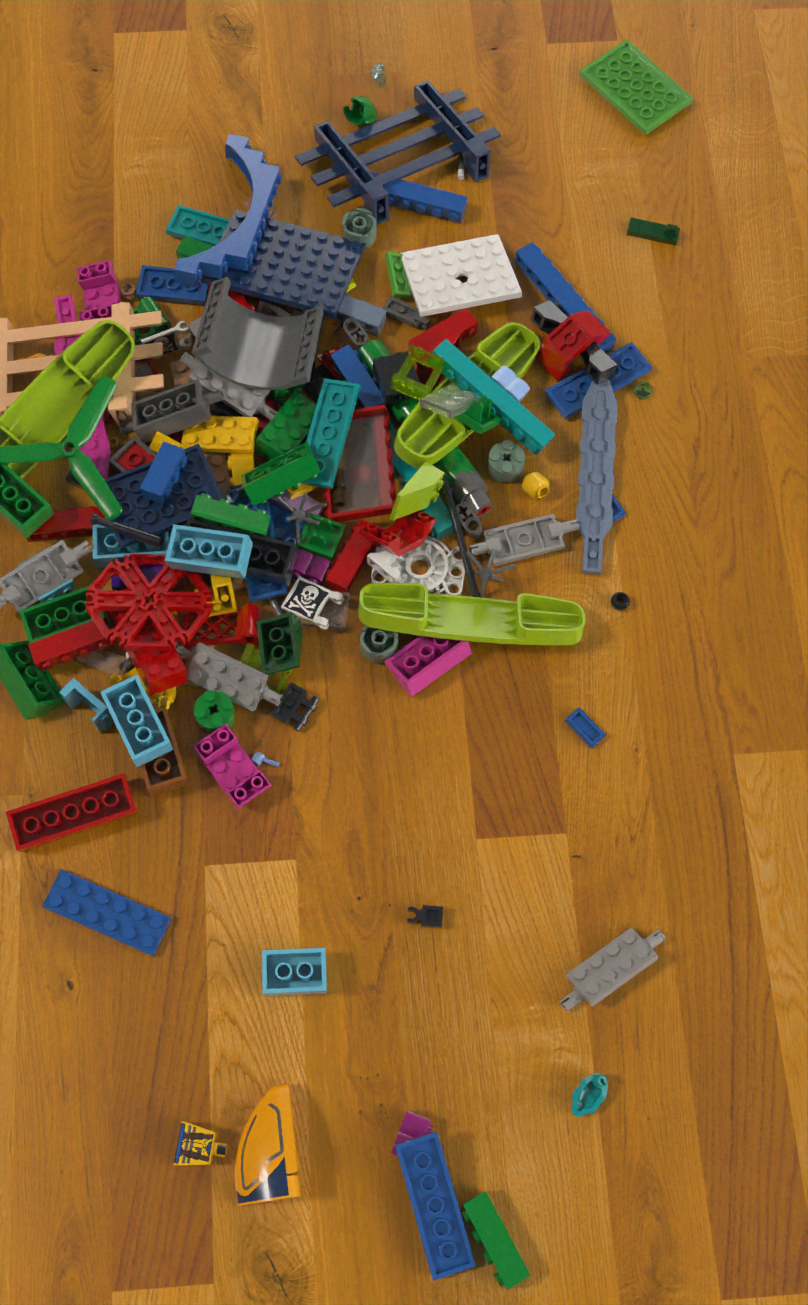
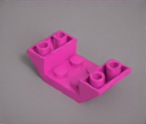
(99, 288)
(231, 766)

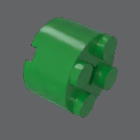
(211, 702)

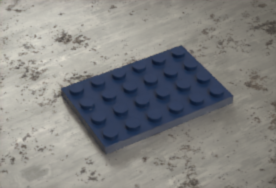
(176, 510)

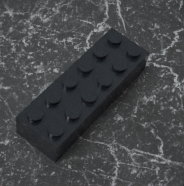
(269, 558)

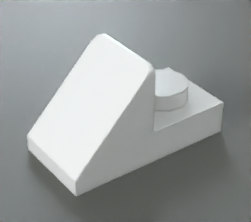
(382, 564)

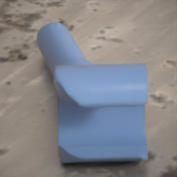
(258, 758)

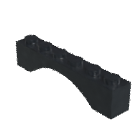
(597, 363)

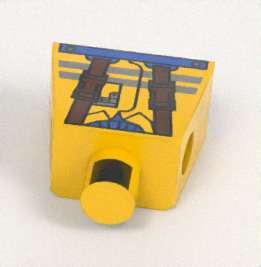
(197, 1146)

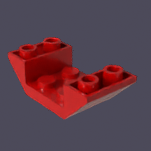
(569, 341)
(402, 536)

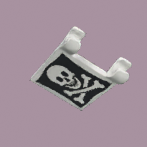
(170, 339)
(308, 601)

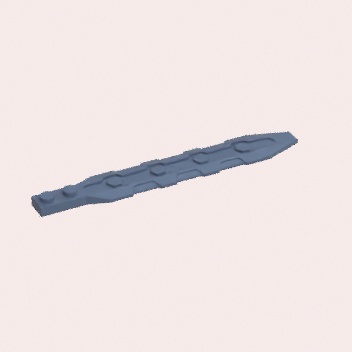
(596, 472)

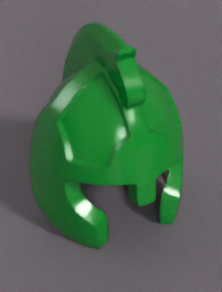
(361, 111)

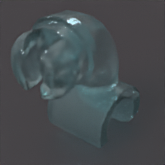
(377, 69)

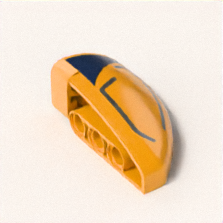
(268, 1151)

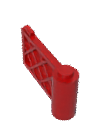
(245, 632)

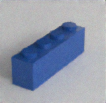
(352, 370)

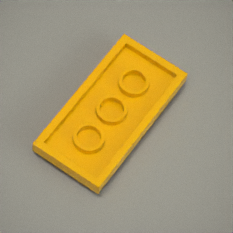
(223, 434)

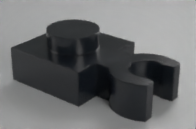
(429, 916)

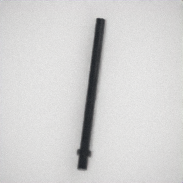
(447, 491)

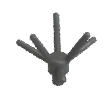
(299, 514)
(486, 573)

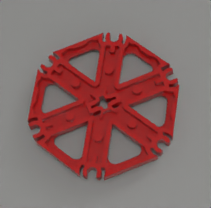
(135, 603)

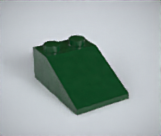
(280, 643)

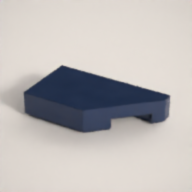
(235, 492)

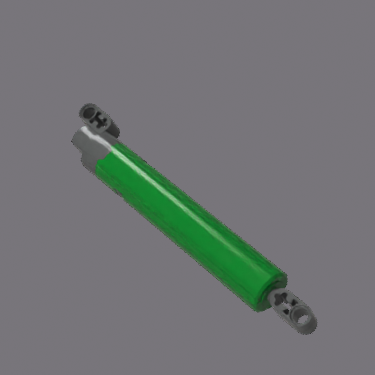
(463, 478)

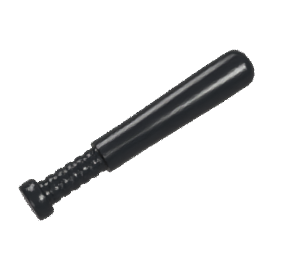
(140, 535)

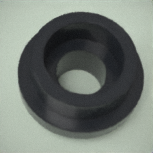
(620, 596)

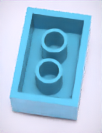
(294, 972)

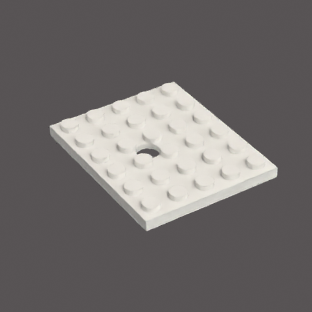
(435, 269)

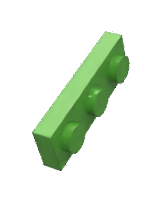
(397, 275)

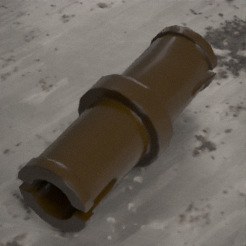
(338, 489)

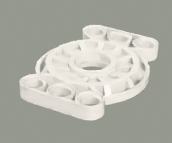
(439, 564)

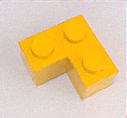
(239, 464)
(222, 595)

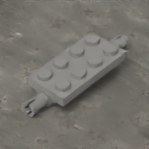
(240, 398)
(524, 539)
(41, 574)
(224, 674)
(611, 967)

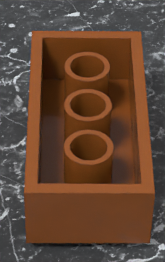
(167, 770)

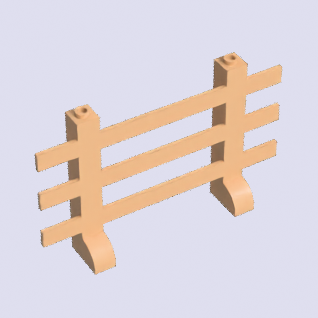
(127, 383)

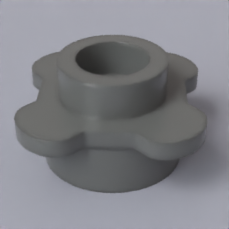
(126, 666)

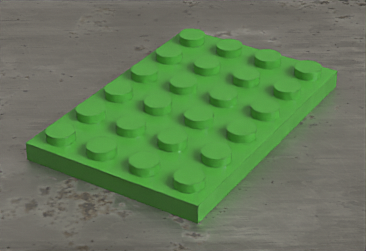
(636, 87)

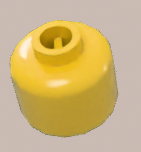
(535, 485)

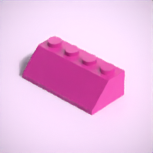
(425, 661)

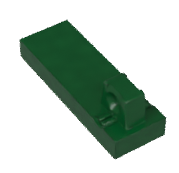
(653, 231)

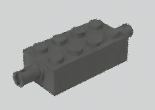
(171, 411)

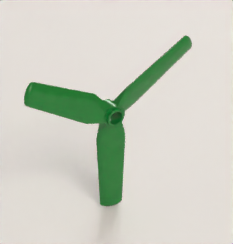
(78, 435)

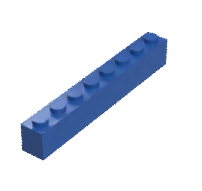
(554, 286)

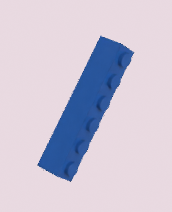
(426, 200)

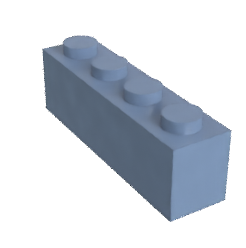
(369, 316)

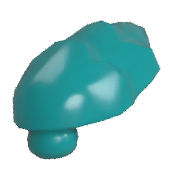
(589, 1094)

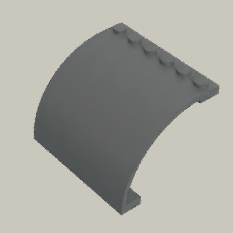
(253, 346)

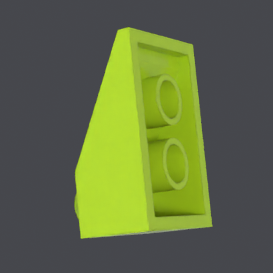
(418, 492)

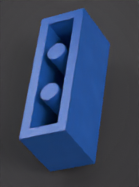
(163, 473)

